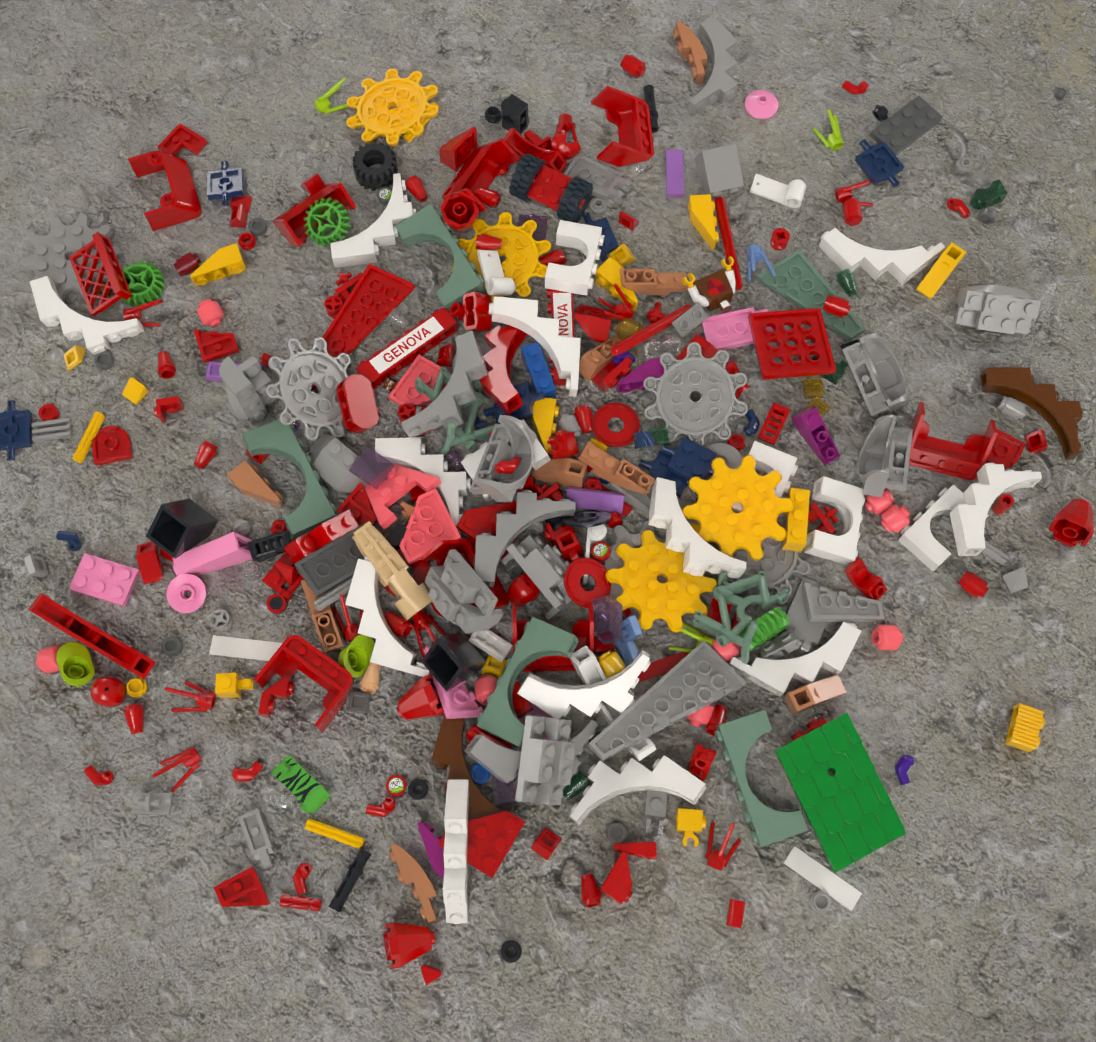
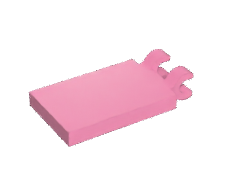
(730, 329)

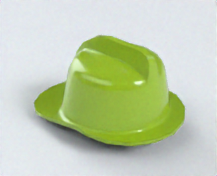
(357, 655)
(75, 664)

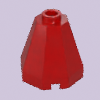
(459, 211)
(1074, 523)
(421, 701)
(406, 942)

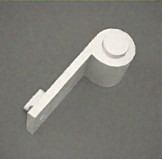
(788, 195)
(493, 274)
(594, 535)

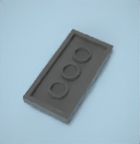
(906, 125)
(330, 564)

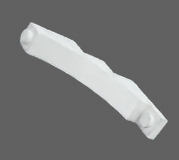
(899, 263)
(562, 350)
(388, 648)
(776, 674)

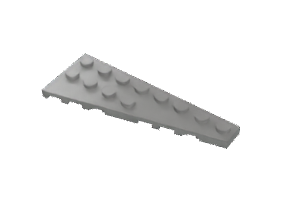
(684, 690)

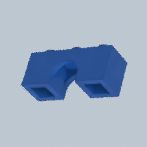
(538, 370)

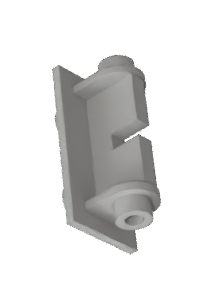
(689, 320)
(773, 648)

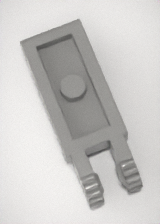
(655, 807)

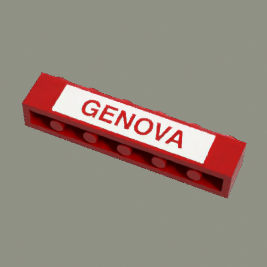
(562, 309)
(405, 349)

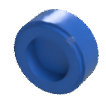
(479, 774)

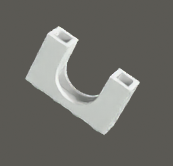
(576, 278)
(472, 460)
(768, 460)
(849, 502)
(919, 538)

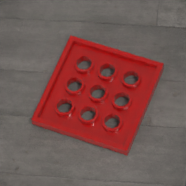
(802, 350)

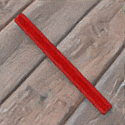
(727, 239)
(648, 331)

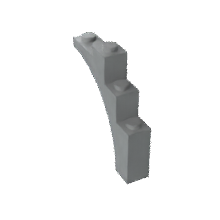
(721, 49)
(458, 391)
(508, 526)
(505, 762)

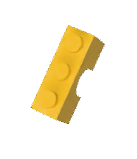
(797, 520)

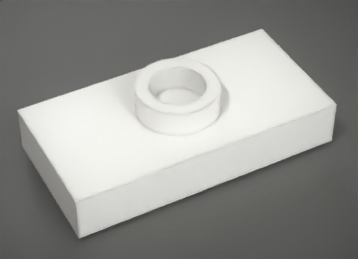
(491, 644)

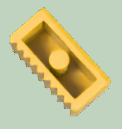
(1025, 727)

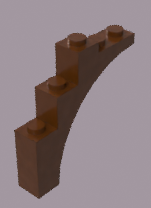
(1043, 398)
(449, 754)

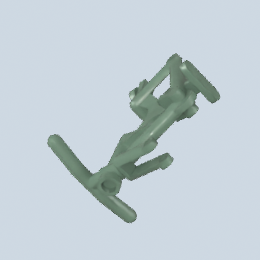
(465, 437)
(725, 594)

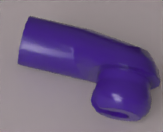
(618, 359)
(902, 767)

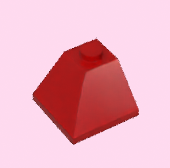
(459, 149)
(594, 322)
(618, 881)

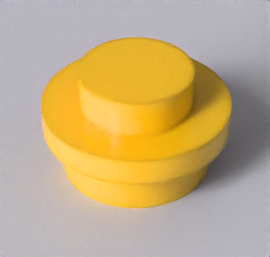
(136, 687)

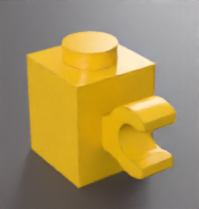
(230, 685)
(689, 822)

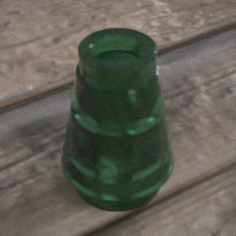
(847, 282)
(578, 784)

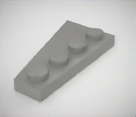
(839, 607)

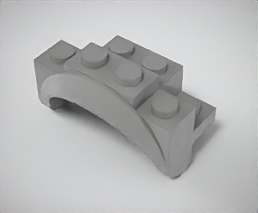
(996, 308)
(877, 374)
(246, 389)
(885, 466)
(503, 486)
(545, 569)
(456, 587)
(545, 760)

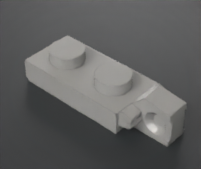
(257, 837)

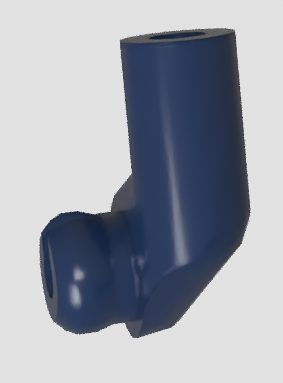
(72, 538)

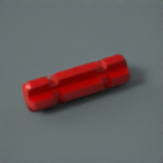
(300, 902)

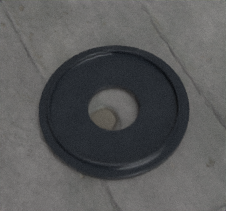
(598, 518)

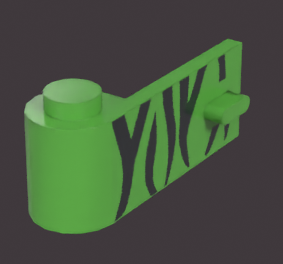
(301, 784)

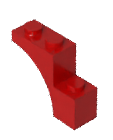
(522, 146)
(321, 536)

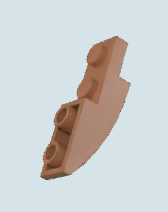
(692, 50)
(652, 283)
(615, 471)
(324, 622)
(412, 872)

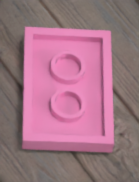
(104, 580)

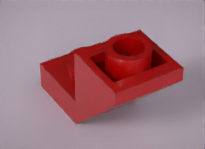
(149, 563)
(865, 582)
(280, 690)

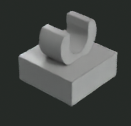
(34, 566)

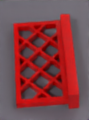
(110, 267)

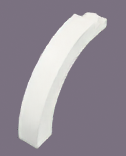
(590, 673)

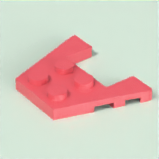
(399, 482)

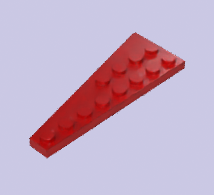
(364, 309)

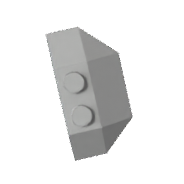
(333, 462)

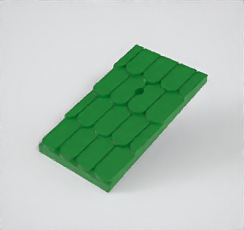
(847, 809)

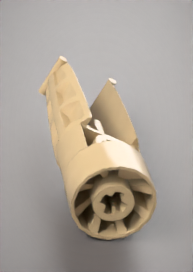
(392, 570)

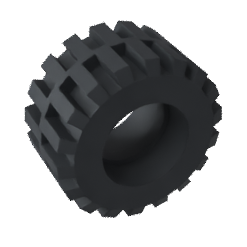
(371, 155)

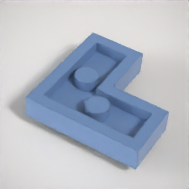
(630, 631)

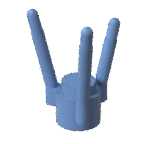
(754, 256)

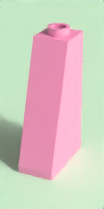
(214, 555)

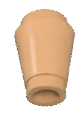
(371, 679)

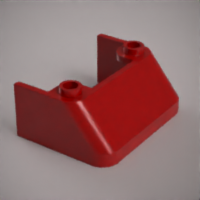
(633, 125)
(482, 168)
(182, 202)
(291, 221)
(947, 456)
(466, 549)
(582, 629)
(300, 655)

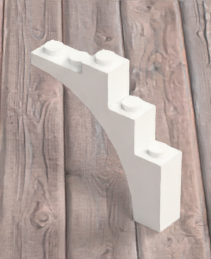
(364, 246)
(75, 326)
(412, 454)
(970, 517)
(681, 537)
(614, 691)
(607, 783)
(456, 851)

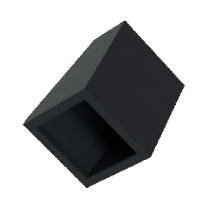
(180, 526)
(452, 660)

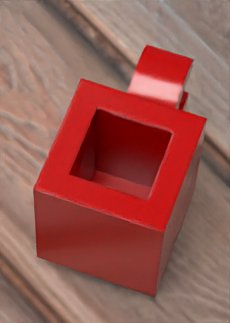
(563, 444)
(569, 545)

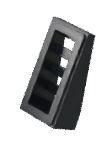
(258, 549)

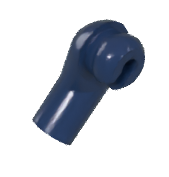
(753, 424)

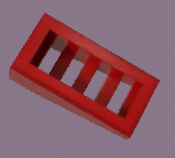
(776, 412)
(639, 849)

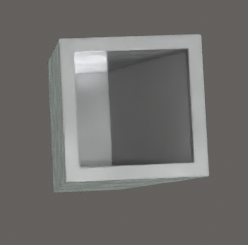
(720, 170)

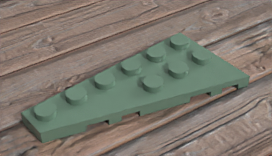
(807, 289)

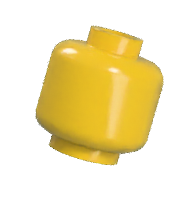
(611, 663)

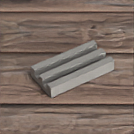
(51, 427)

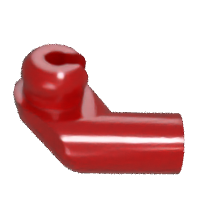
(300, 877)

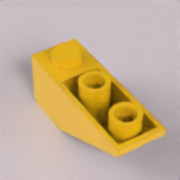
(701, 216)
(221, 264)
(941, 270)
(608, 275)
(543, 420)

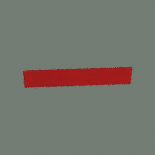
(662, 665)

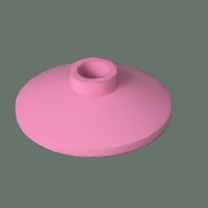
(761, 104)
(177, 593)

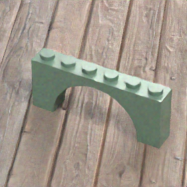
(428, 227)
(280, 440)
(537, 642)
(765, 823)

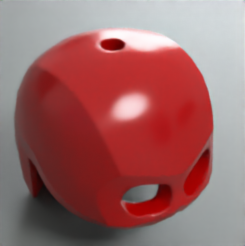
(559, 143)
(520, 593)
(110, 698)

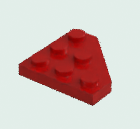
(483, 520)
(490, 840)

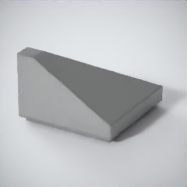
(1015, 580)

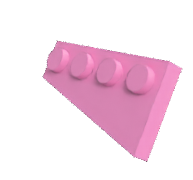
(457, 701)

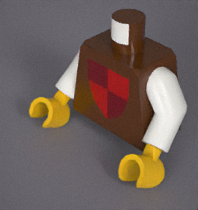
(715, 289)

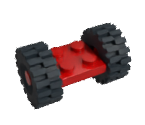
(550, 188)

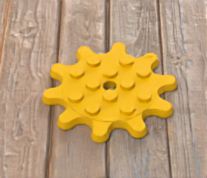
(393, 91)
(518, 248)
(753, 492)
(657, 599)

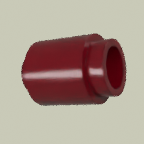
(187, 264)

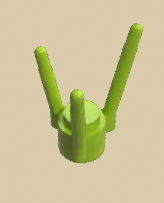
(322, 103)
(834, 139)
(695, 634)

